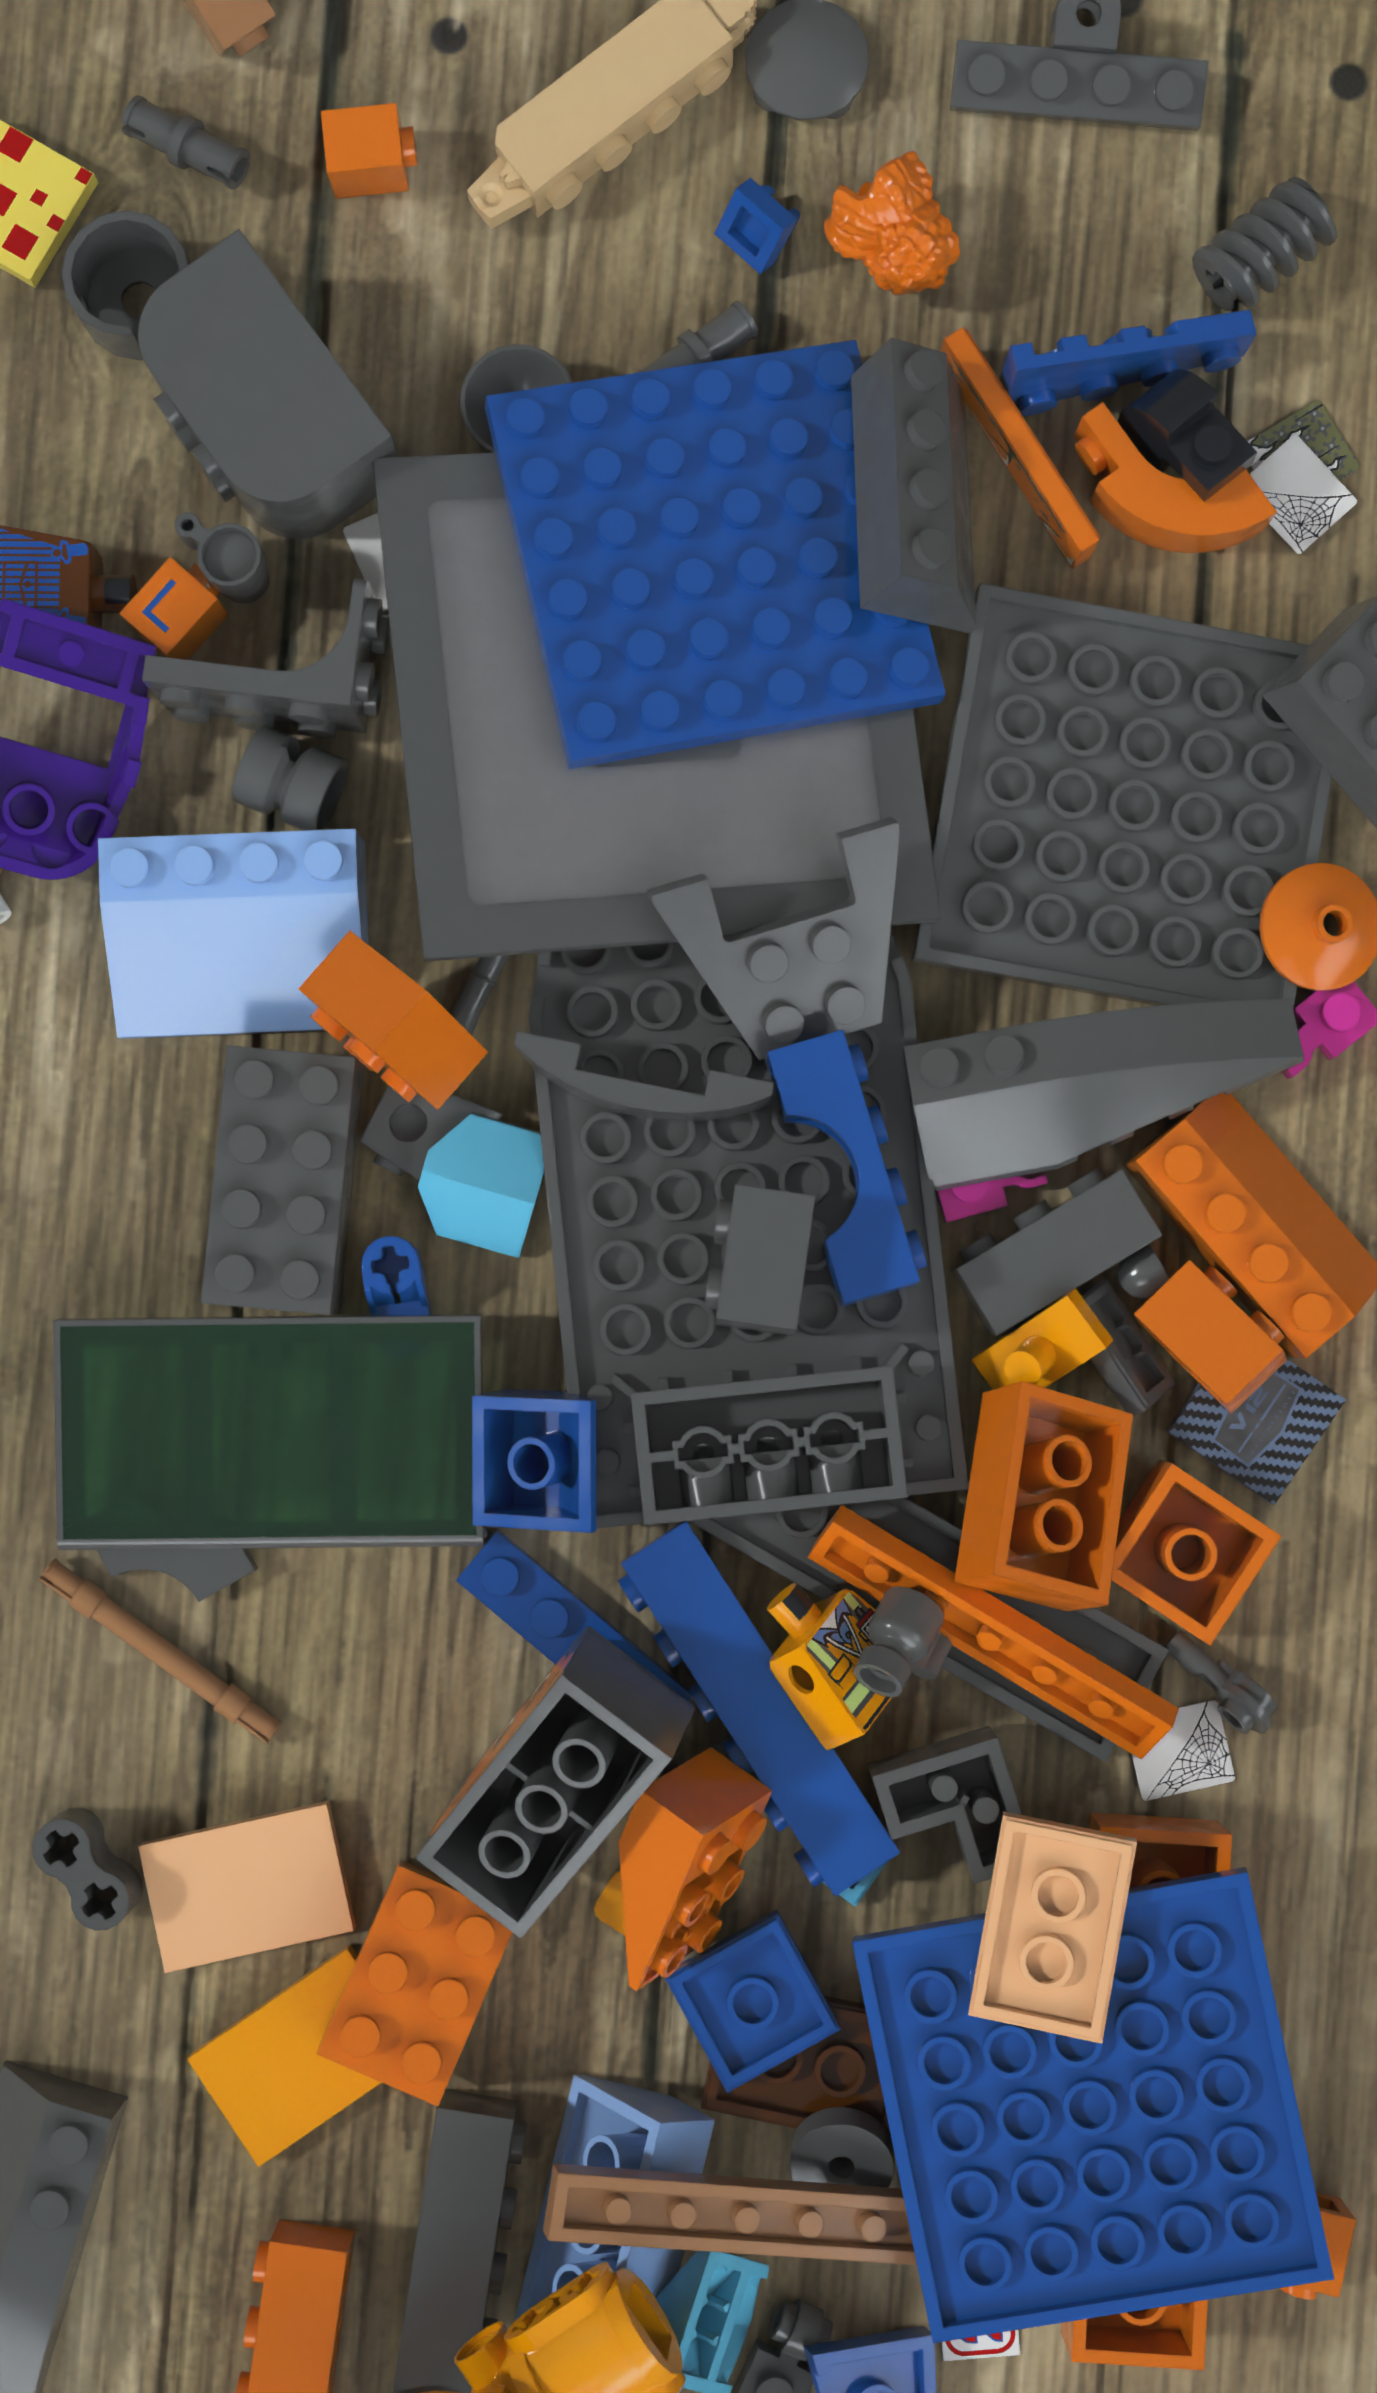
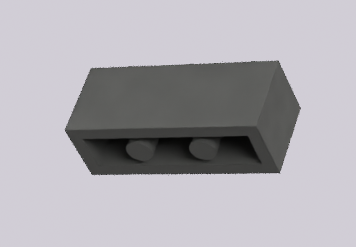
(1054, 1249)

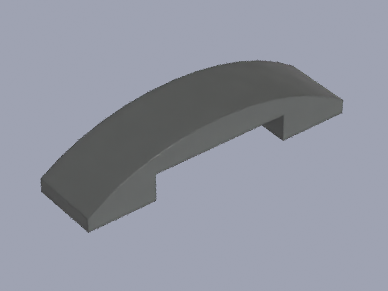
(723, 1098)

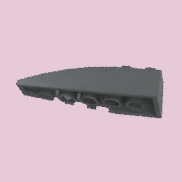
(1064, 1085)
(51, 2175)

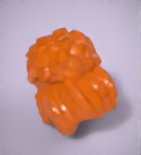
(895, 228)

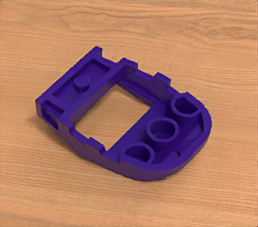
(49, 801)

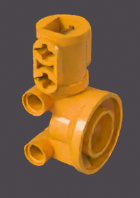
(584, 2338)

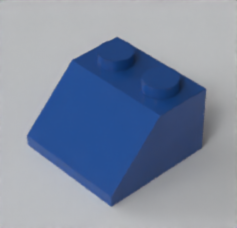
(534, 1460)

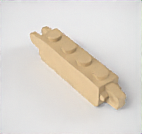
(609, 103)

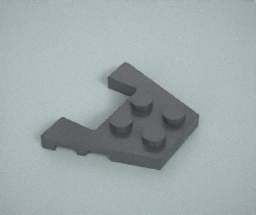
(803, 970)

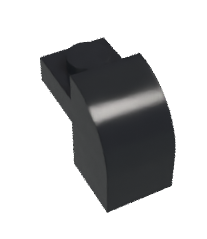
(1184, 429)

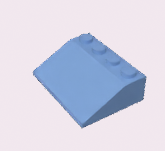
(225, 927)

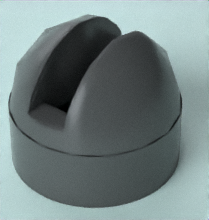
(1142, 1273)

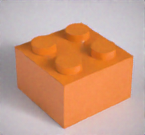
(391, 1022)
(1188, 1550)

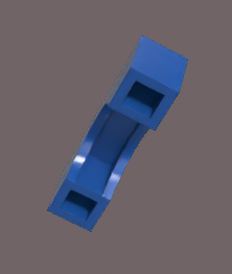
(821, 1089)

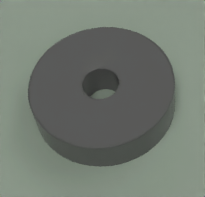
(842, 2134)

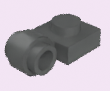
(785, 2367)

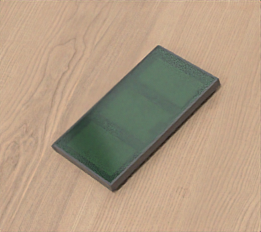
(266, 1431)

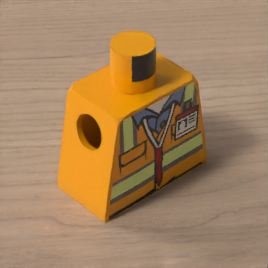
(819, 1662)

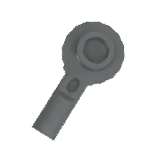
(1242, 1700)

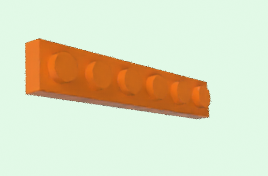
(999, 1635)

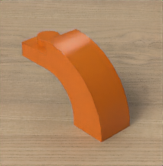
(1162, 507)

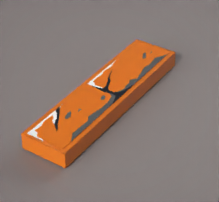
(1020, 450)

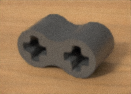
(87, 1868)

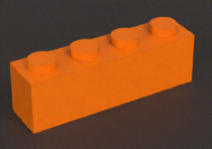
(299, 2310)

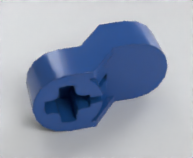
(394, 1266)

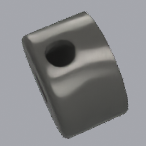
(108, 260)

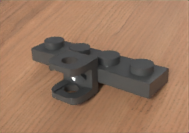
(1079, 76)

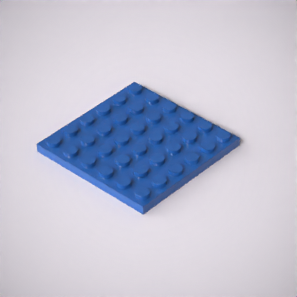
(700, 554)
(1088, 2172)

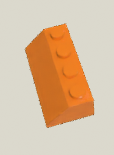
(1257, 1222)

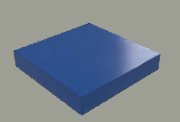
(752, 2001)

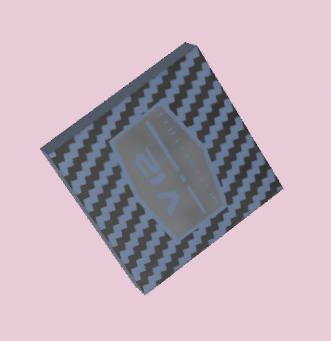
(1265, 1435)

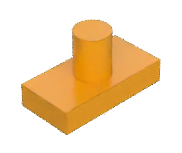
(1045, 1345)

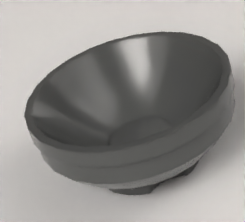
(505, 371)

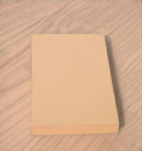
(247, 1886)
(1052, 1927)

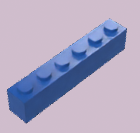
(769, 1735)

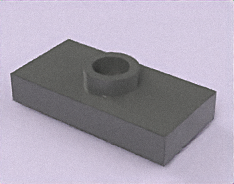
(1129, 1361)

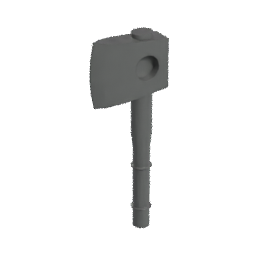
(405, 1130)

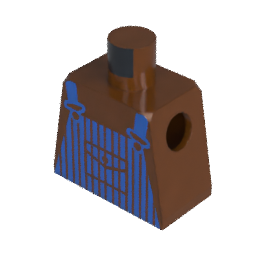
(60, 576)

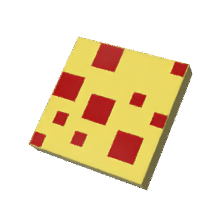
(38, 203)

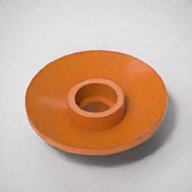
(1295, 931)

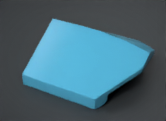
(483, 1183)
(710, 2314)

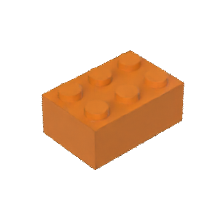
(1044, 1497)
(415, 1985)

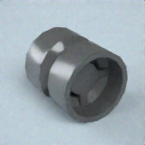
(284, 778)

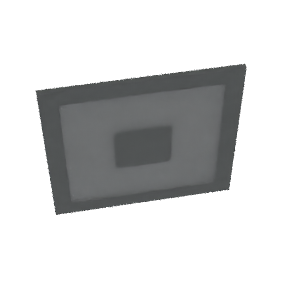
(562, 859)

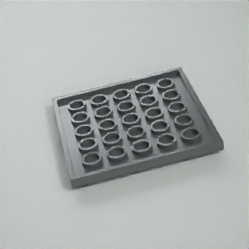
(1118, 804)

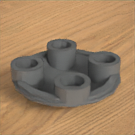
(806, 60)

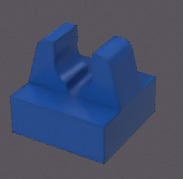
(756, 225)

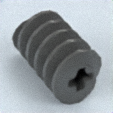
(1262, 243)

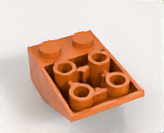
(685, 1859)

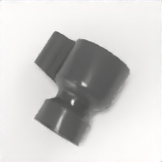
(227, 557)
(903, 1642)

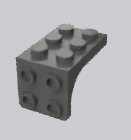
(319, 698)

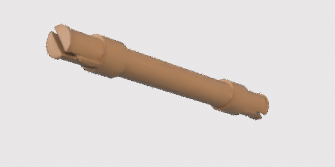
(94, 1603)

